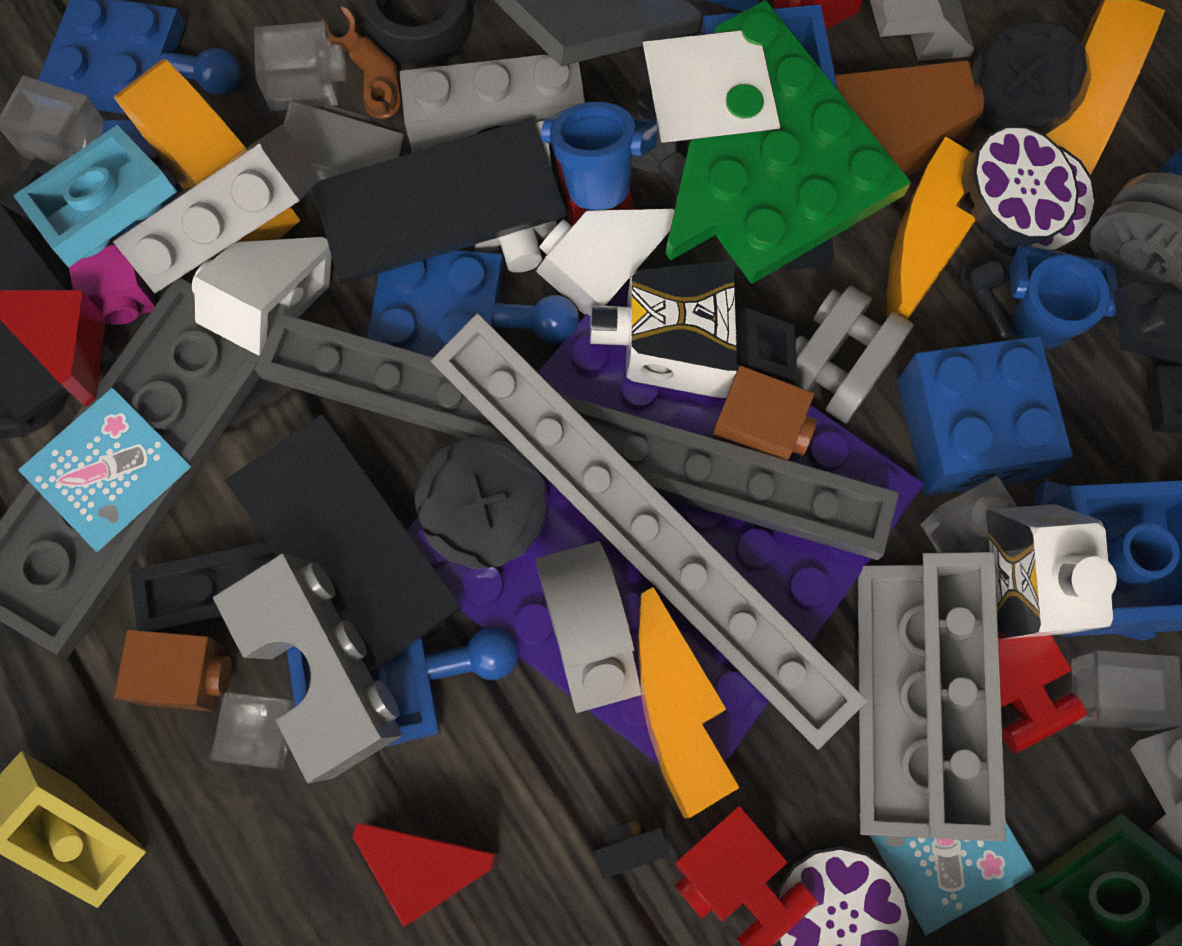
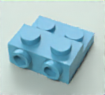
(94, 195)

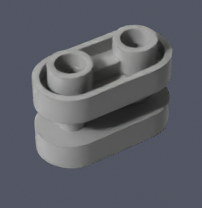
(838, 318)

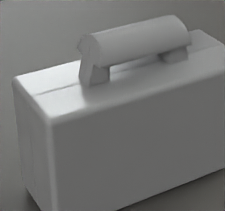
(337, 140)

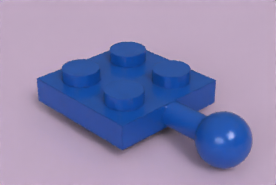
(116, 41)
(434, 298)
(489, 654)

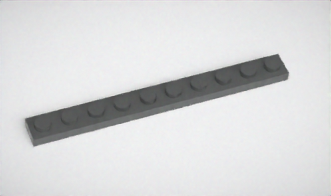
(671, 460)

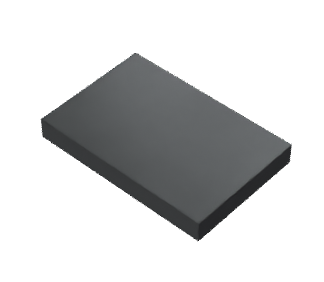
(595, 28)

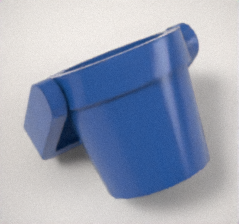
(597, 149)
(1061, 294)

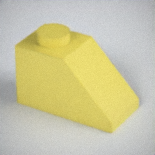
(62, 832)

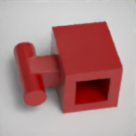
(1023, 671)
(733, 870)

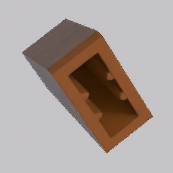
(915, 108)

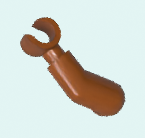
(379, 71)

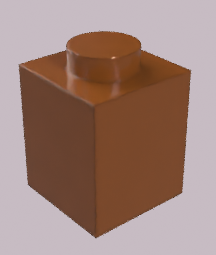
(766, 415)
(173, 671)

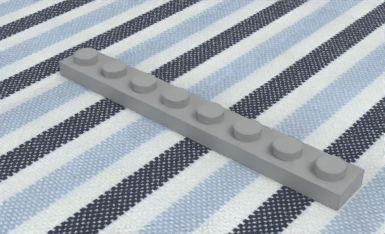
(649, 532)

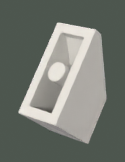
(600, 252)
(255, 281)

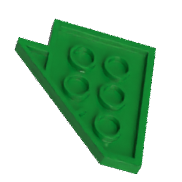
(787, 186)

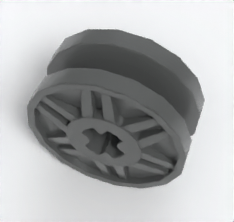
(1144, 232)

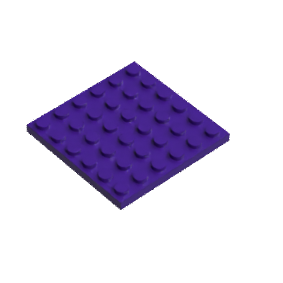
(790, 572)

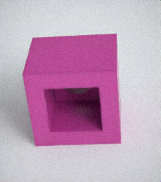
(113, 286)

